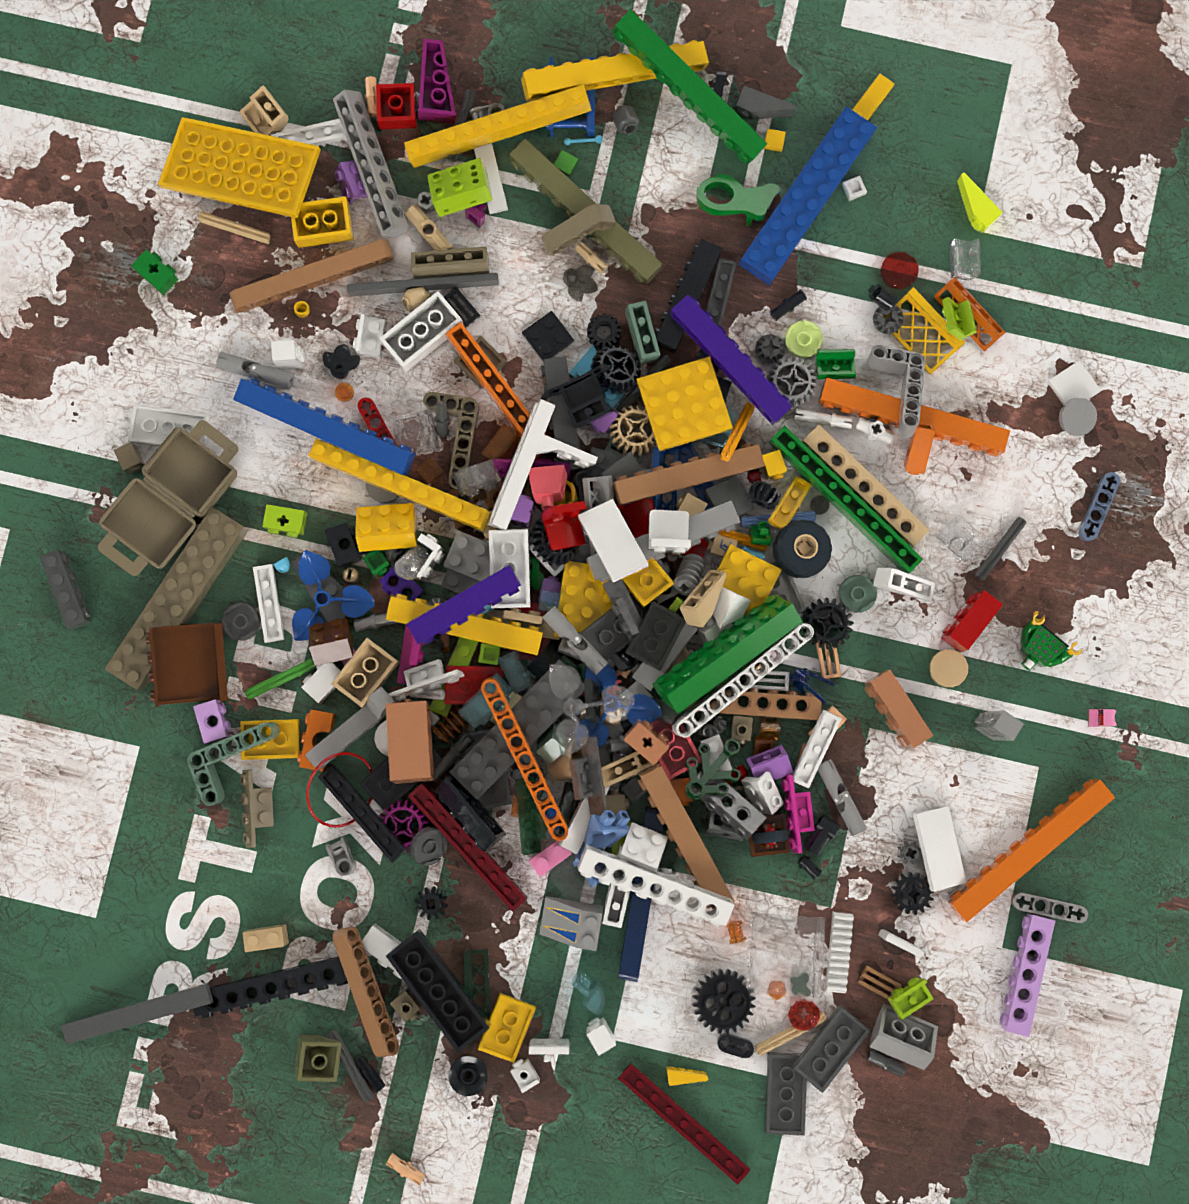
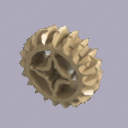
(625, 418)

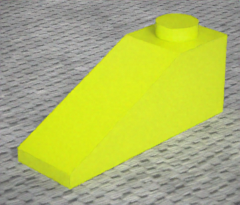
(979, 207)

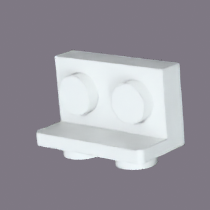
(369, 332)

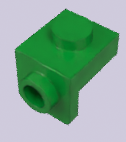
(377, 563)

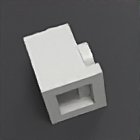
(524, 1066)

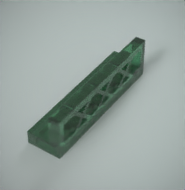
(469, 977)

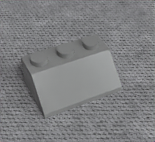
(905, 1039)

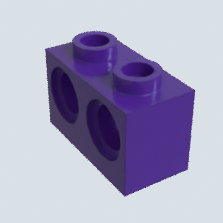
(402, 586)

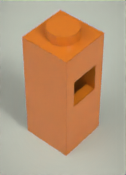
(919, 449)

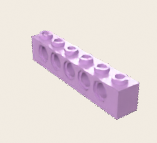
(1022, 1024)

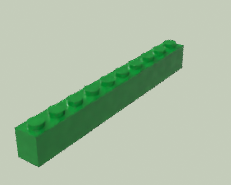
(688, 87)
(845, 500)

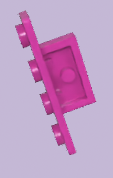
(410, 656)
(799, 813)

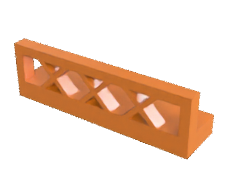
(980, 315)

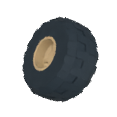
(802, 549)

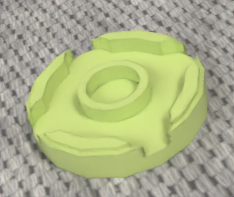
(803, 339)

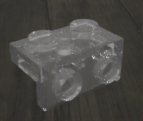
(965, 259)

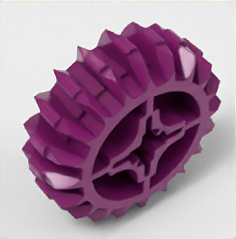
(396, 819)

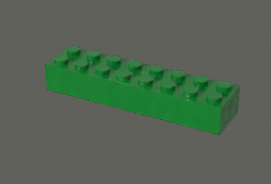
(727, 653)

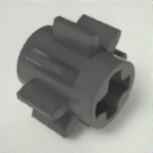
(914, 855)

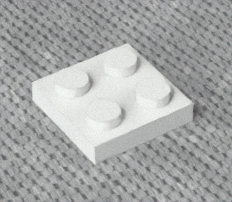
(643, 847)

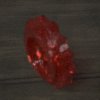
(810, 1020)

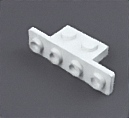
(424, 677)

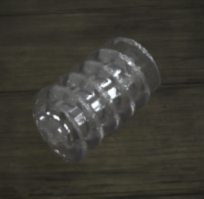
(411, 563)

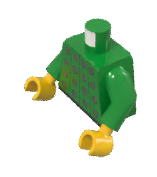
(1043, 646)

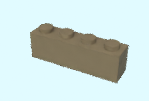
(450, 262)

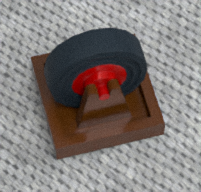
(770, 837)

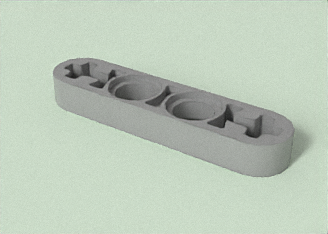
(1049, 907)

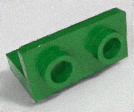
(835, 364)

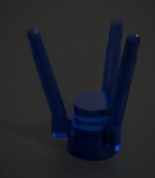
(800, 680)

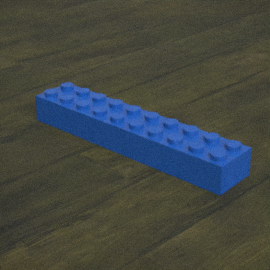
(807, 195)

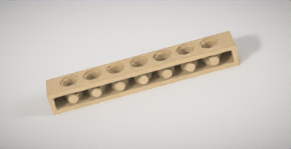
(917, 529)

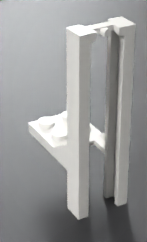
(532, 443)

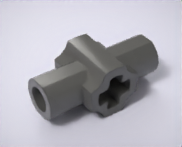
(619, 745)

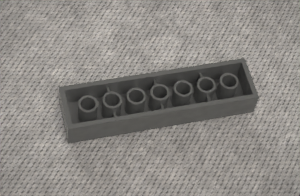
(492, 756)

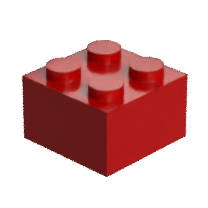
(396, 106)

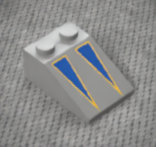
(572, 922)

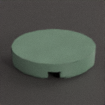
(857, 593)

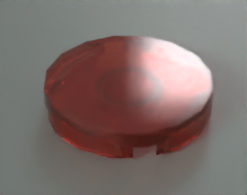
(899, 270)

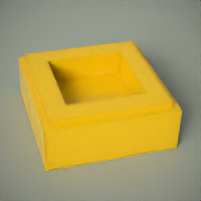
(774, 140)

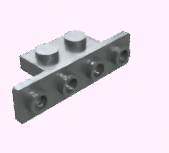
(623, 607)
(588, 777)

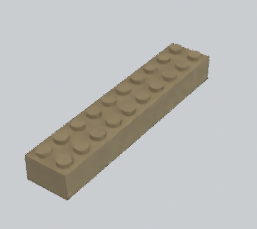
(178, 593)

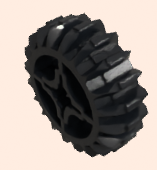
(621, 379)
(544, 550)
(832, 608)

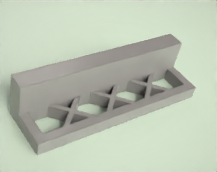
(601, 493)

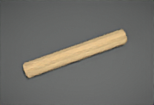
(234, 227)
(783, 1037)

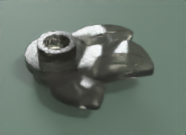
(582, 283)

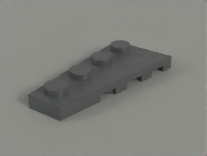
(332, 610)

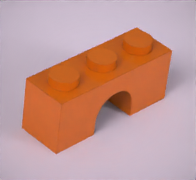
(317, 723)

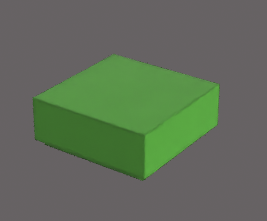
(566, 163)

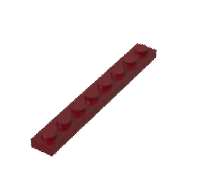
(465, 845)
(684, 1123)

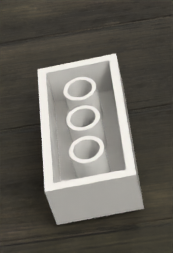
(420, 331)

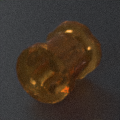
(735, 932)

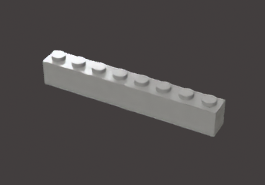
(700, 526)

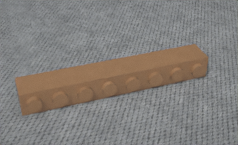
(686, 475)
(682, 831)

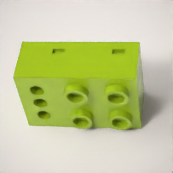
(459, 187)

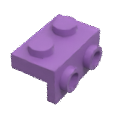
(350, 181)

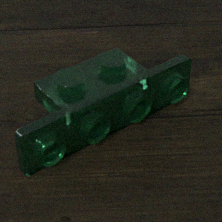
(531, 823)

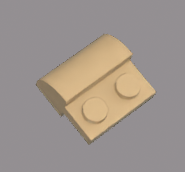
(264, 113)

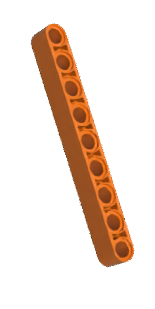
(525, 769)

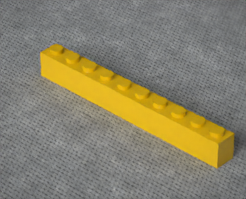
(603, 71)
(498, 126)
(400, 485)

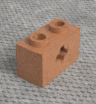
(650, 751)

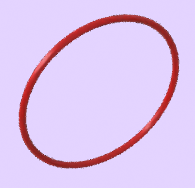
(311, 777)

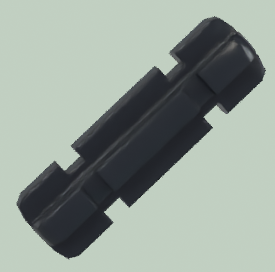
(370, 1074)

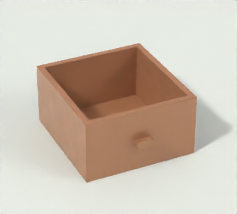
(409, 742)

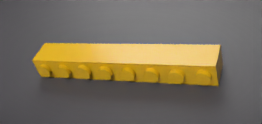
(477, 627)

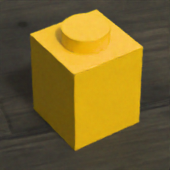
(774, 465)

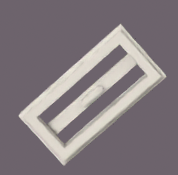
(781, 673)

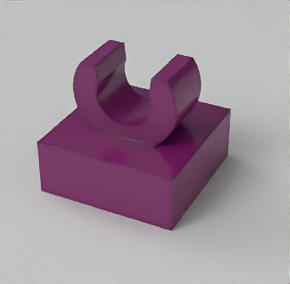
(476, 214)

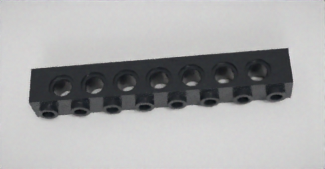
(279, 978)

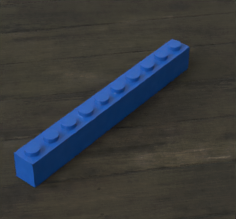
(324, 426)

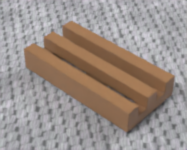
(864, 975)

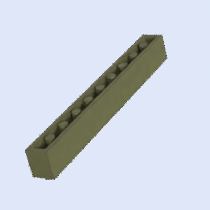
(573, 200)

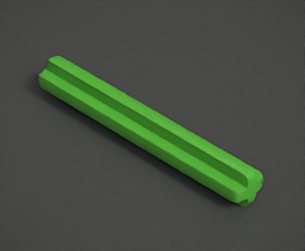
(280, 679)

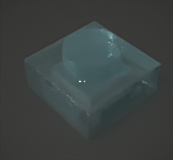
(549, 600)

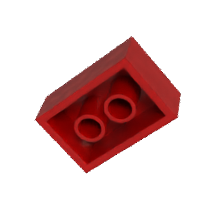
(971, 620)

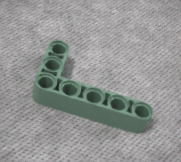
(225, 752)

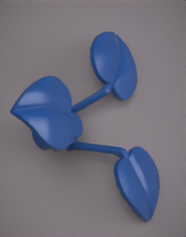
(355, 599)
(643, 708)

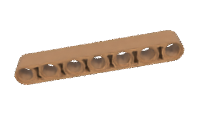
(365, 992)

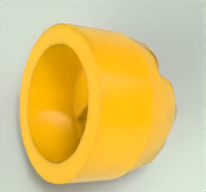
(303, 307)

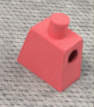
(548, 484)

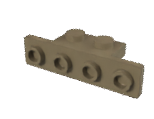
(257, 808)

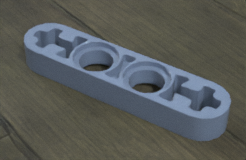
(1098, 506)

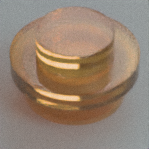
(344, 392)

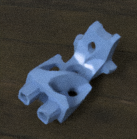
(603, 831)

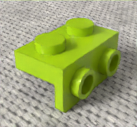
(959, 318)
(910, 998)

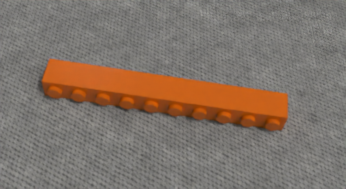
(886, 408)
(1031, 849)

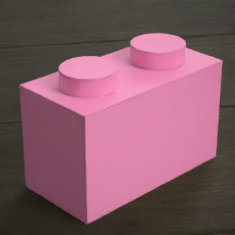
(549, 858)

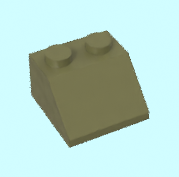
(317, 1058)

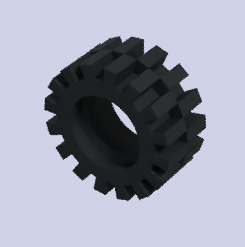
(600, 321)

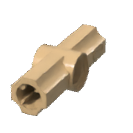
(421, 223)

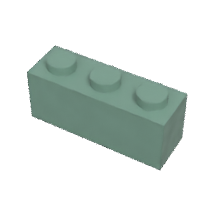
(642, 332)

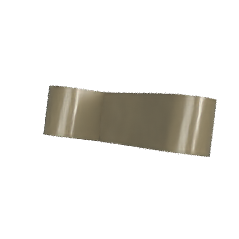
(577, 227)

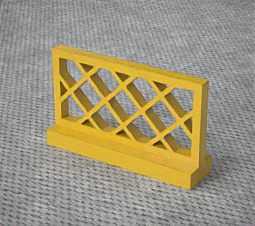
(935, 320)

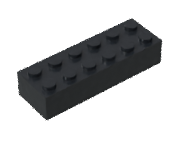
(438, 990)

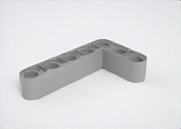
(911, 367)
(352, 729)

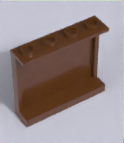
(187, 663)

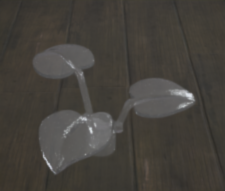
(571, 734)

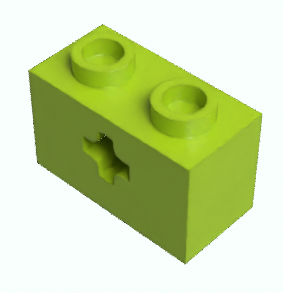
(276, 514)

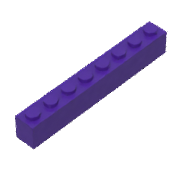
(730, 359)

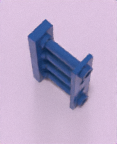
(587, 123)

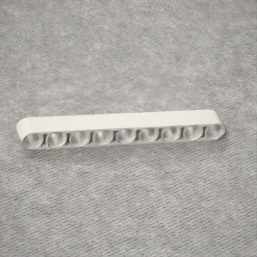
(734, 680)

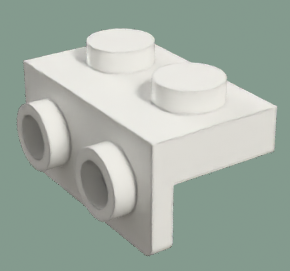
(763, 793)

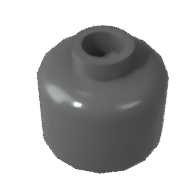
(625, 119)

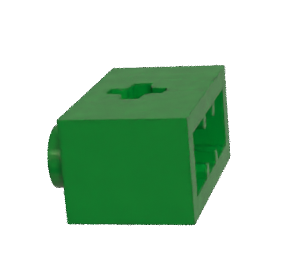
(147, 264)

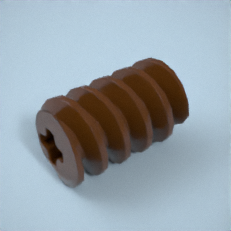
(450, 727)

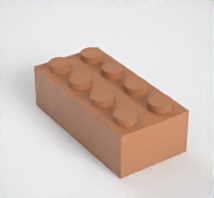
(898, 709)

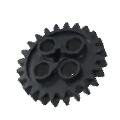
(737, 1012)

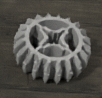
(799, 382)

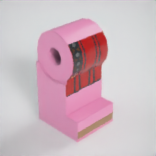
(1101, 718)

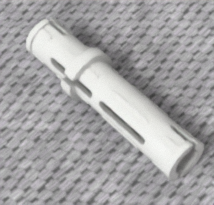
(823, 418)

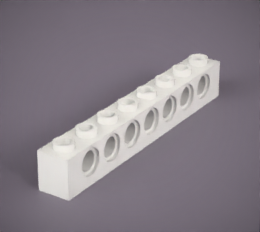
(719, 915)

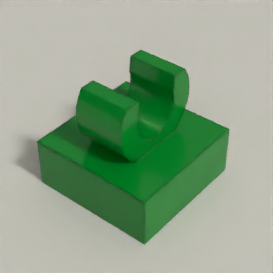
(760, 534)

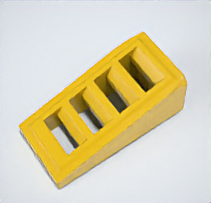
(680, 1076)

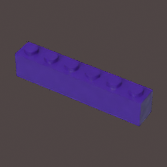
(464, 604)

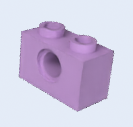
(204, 713)

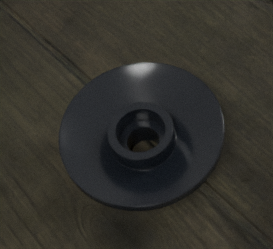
(464, 1085)

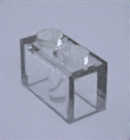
(476, 478)

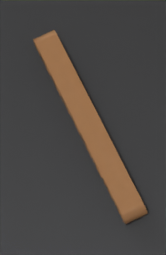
(311, 275)

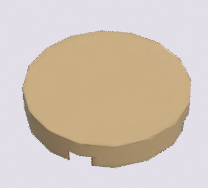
(948, 668)

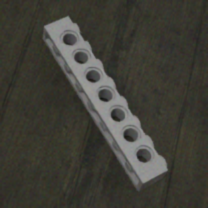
(371, 163)

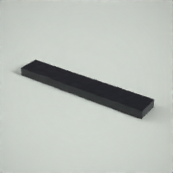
(362, 813)

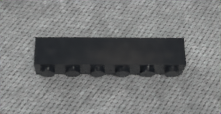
(693, 284)

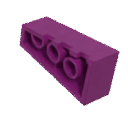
(435, 89)

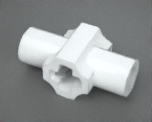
(882, 433)

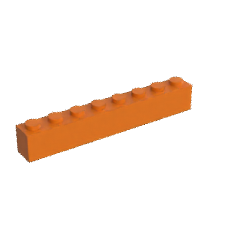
(489, 378)

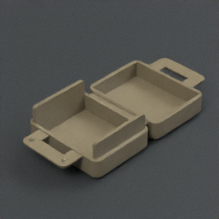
(157, 513)

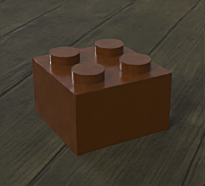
(330, 641)

